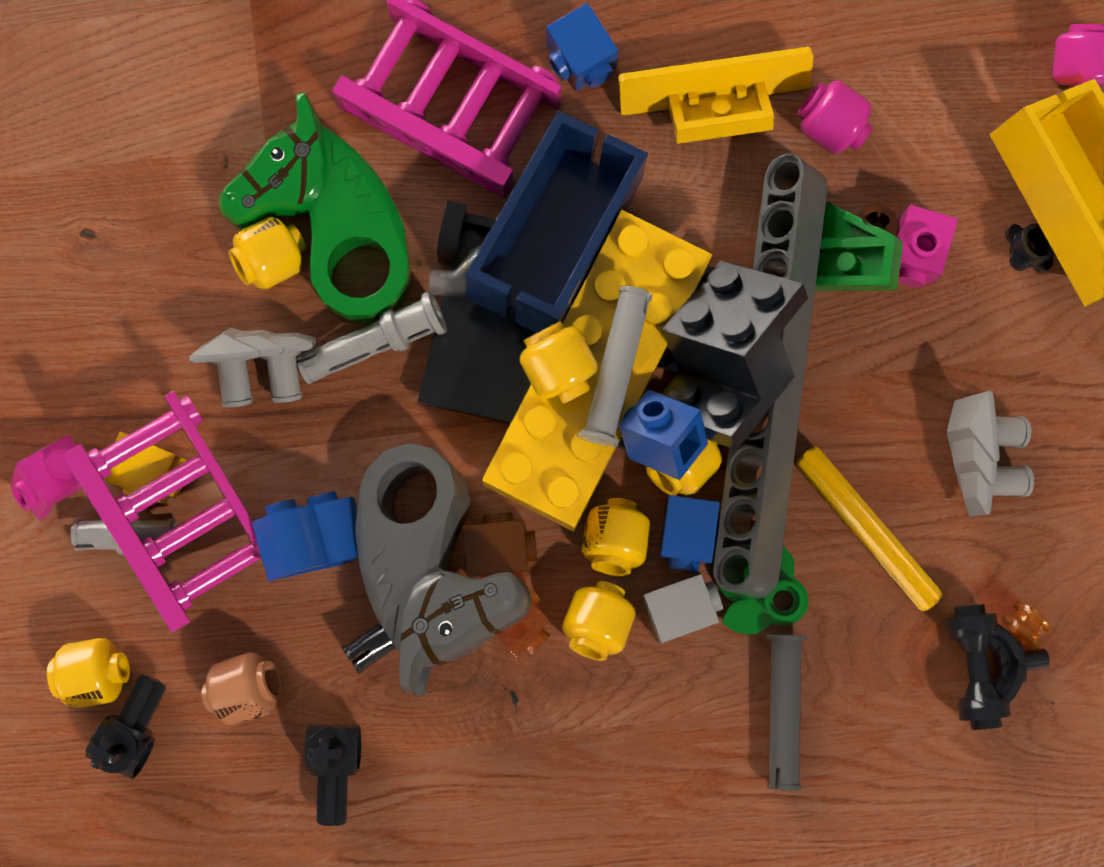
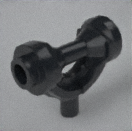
(986, 700)

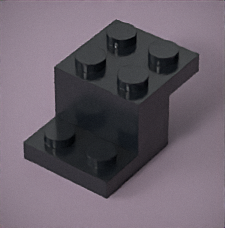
(733, 348)

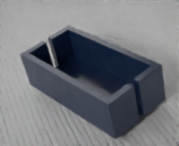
(554, 224)

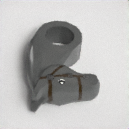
(405, 569)

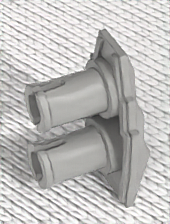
(236, 346)
(974, 445)

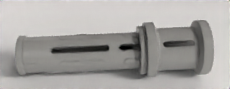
(392, 331)

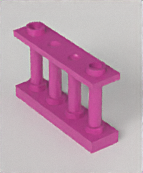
(448, 143)
(120, 511)

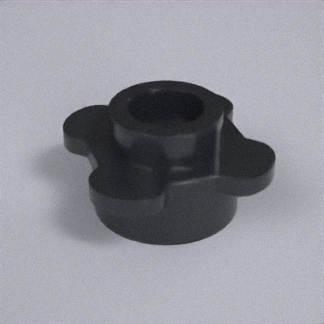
(1029, 248)

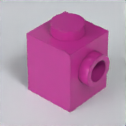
(925, 245)

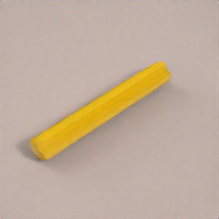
(869, 528)

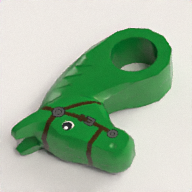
(349, 207)

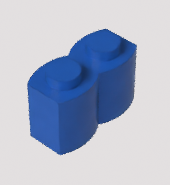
(307, 536)

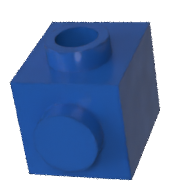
(581, 49)
(663, 434)
(688, 533)

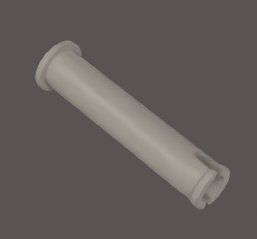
(616, 367)

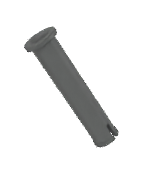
(785, 711)

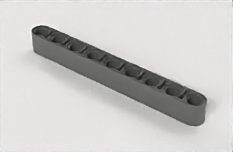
(773, 447)

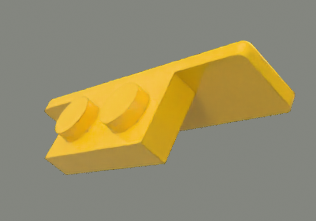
(717, 95)

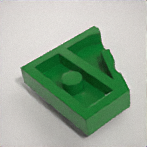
(856, 254)

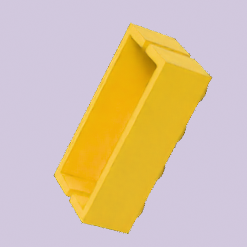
(1059, 168)

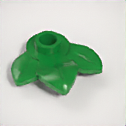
(753, 615)

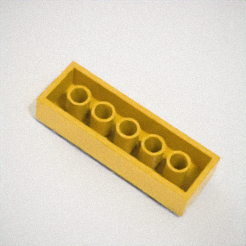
(540, 455)

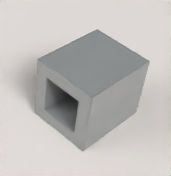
(682, 608)

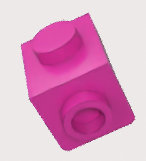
(44, 479)

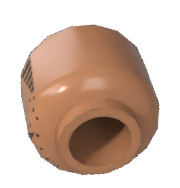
(242, 689)

